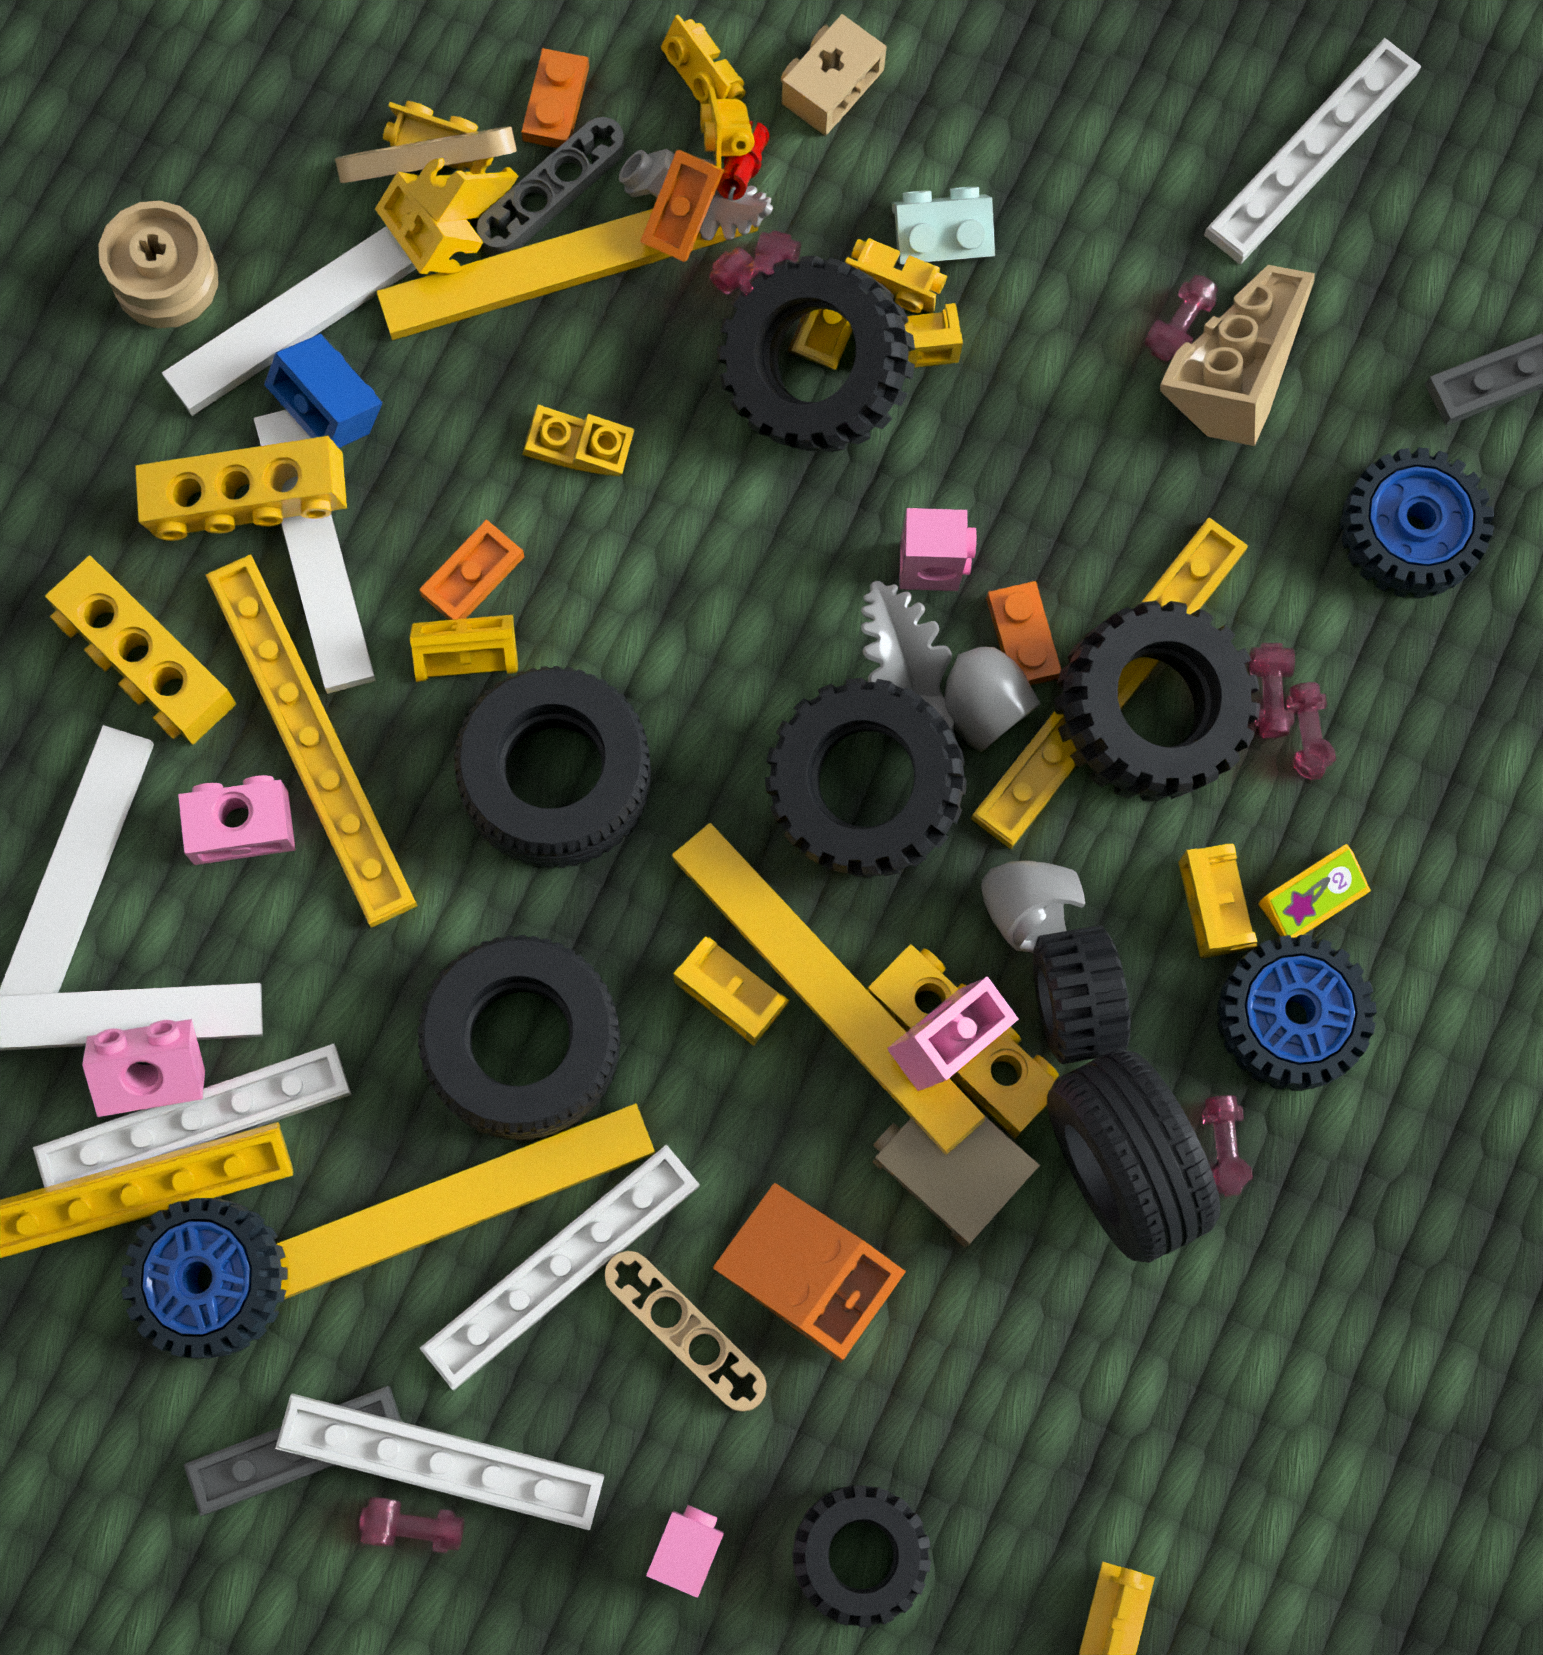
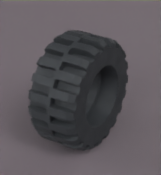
(757, 336)
(1205, 662)
(814, 733)

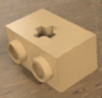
(832, 74)

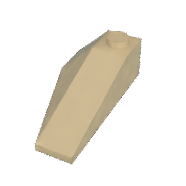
(1236, 365)

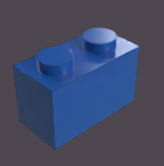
(323, 391)

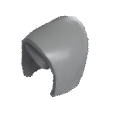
(987, 695)
(1029, 900)

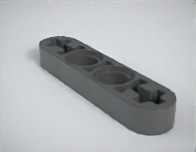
(545, 182)

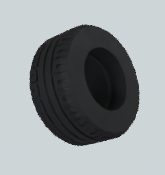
(540, 702)
(503, 969)
(1134, 1155)

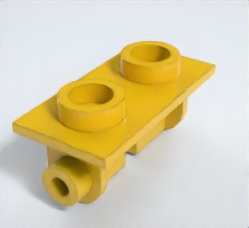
(692, 55)
(417, 124)
(725, 127)
(911, 286)
(1116, 1612)

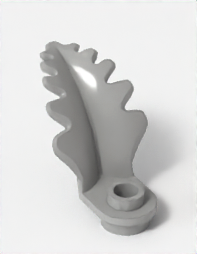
(646, 174)
(905, 646)

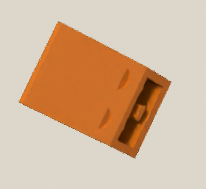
(809, 1271)

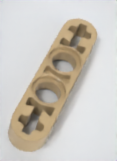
(416, 155)
(680, 1336)

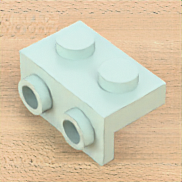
(944, 226)

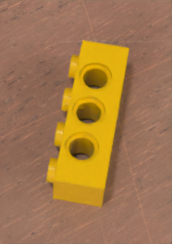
(168, 485)
(93, 591)
(1008, 1105)

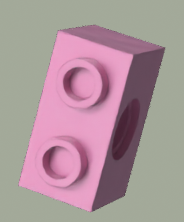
(935, 549)
(263, 833)
(952, 1034)
(125, 1086)
(686, 1550)

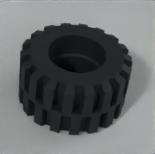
(1081, 994)
(909, 1563)

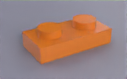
(555, 98)
(681, 205)
(472, 572)
(1024, 631)

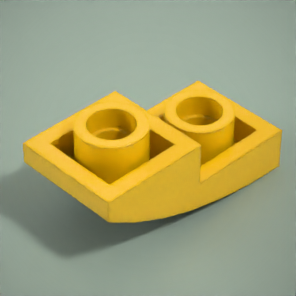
(577, 443)

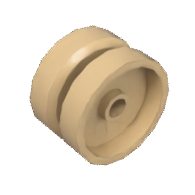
(158, 264)

